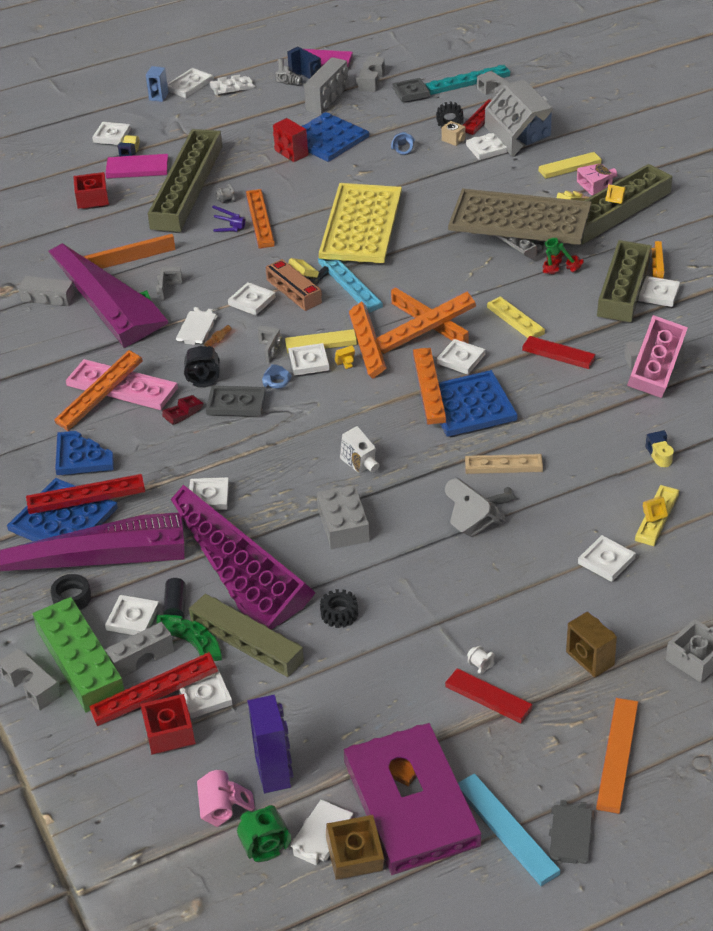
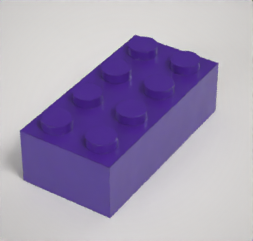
(270, 743)

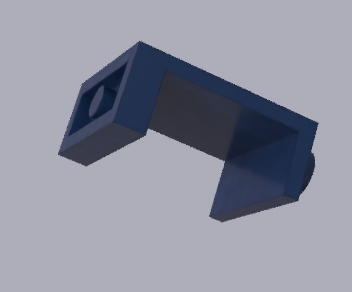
(303, 62)

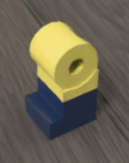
(129, 145)
(659, 450)

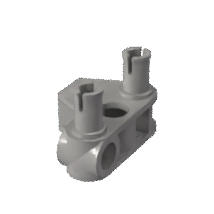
(471, 509)

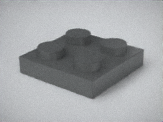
(410, 89)

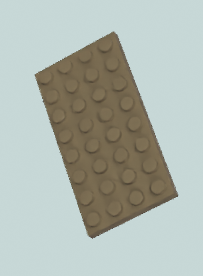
(520, 216)

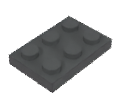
(236, 400)

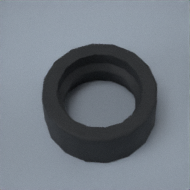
(72, 581)

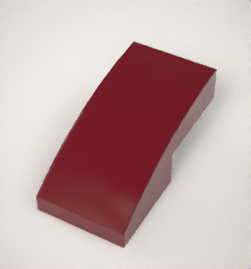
(186, 407)

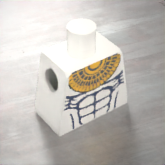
(358, 451)

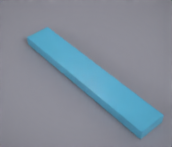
(351, 284)
(508, 830)

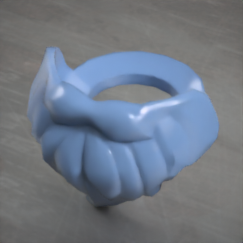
(401, 139)
(276, 372)

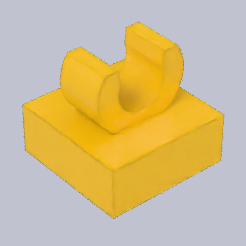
(615, 194)
(345, 356)
(655, 509)

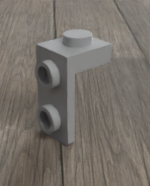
(168, 276)
(273, 340)

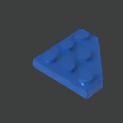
(80, 455)

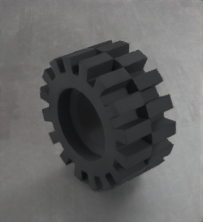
(449, 108)
(339, 599)

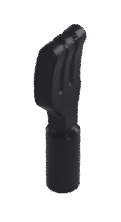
(322, 272)

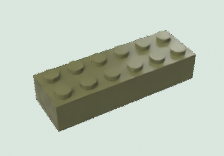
(624, 281)

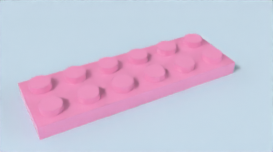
(134, 388)

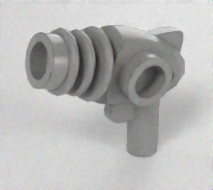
(286, 76)

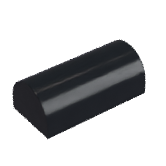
(174, 597)

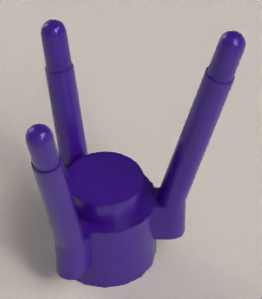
(236, 221)

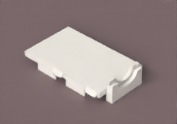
(236, 83)
(196, 326)
(311, 840)

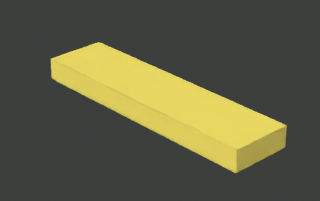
(569, 165)
(515, 318)
(329, 339)
(650, 531)

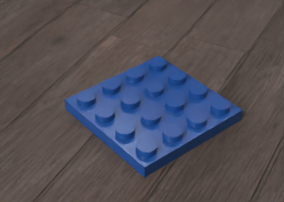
(332, 136)
(474, 403)
(62, 520)

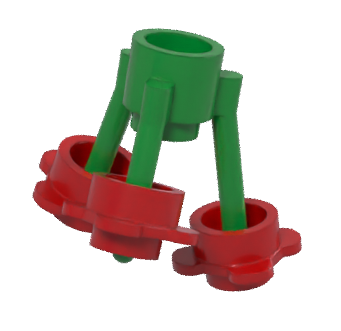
(554, 256)

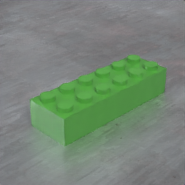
(77, 653)

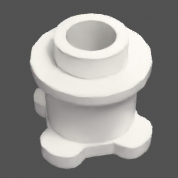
(481, 659)

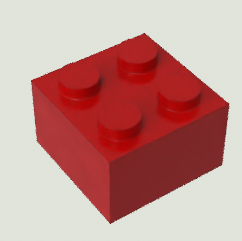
(290, 139)
(91, 190)
(167, 724)

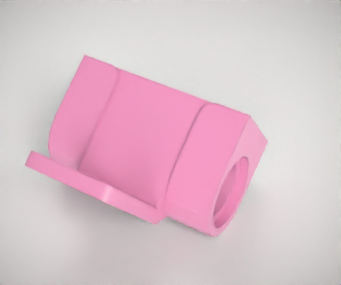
(218, 796)

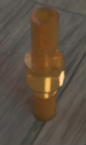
(218, 336)

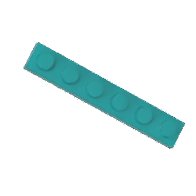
(463, 80)

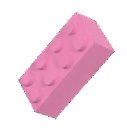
(657, 356)

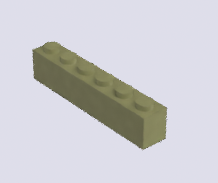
(247, 635)

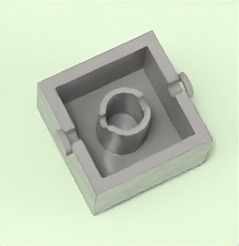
(692, 650)

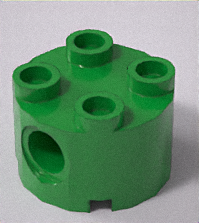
(263, 833)

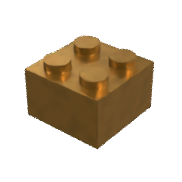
(591, 644)
(354, 847)

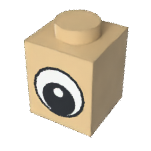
(453, 133)

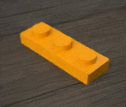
(657, 260)

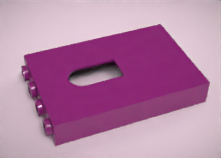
(420, 825)

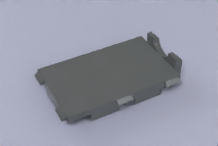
(570, 832)

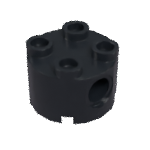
(201, 366)

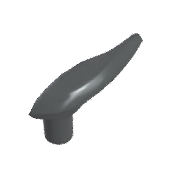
(502, 498)

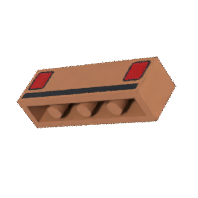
(293, 285)

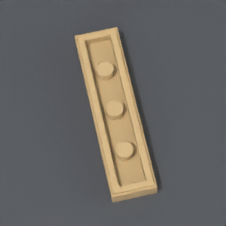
(503, 463)

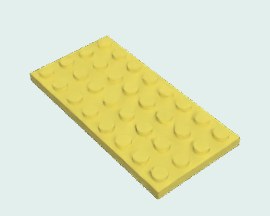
(360, 223)

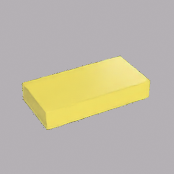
(303, 267)

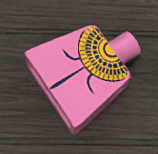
(595, 177)

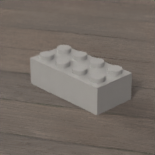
(326, 85)

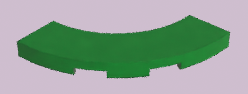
(193, 633)

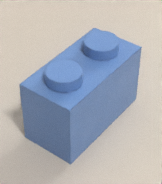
(157, 83)

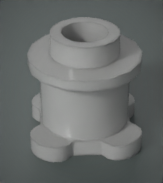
(225, 193)

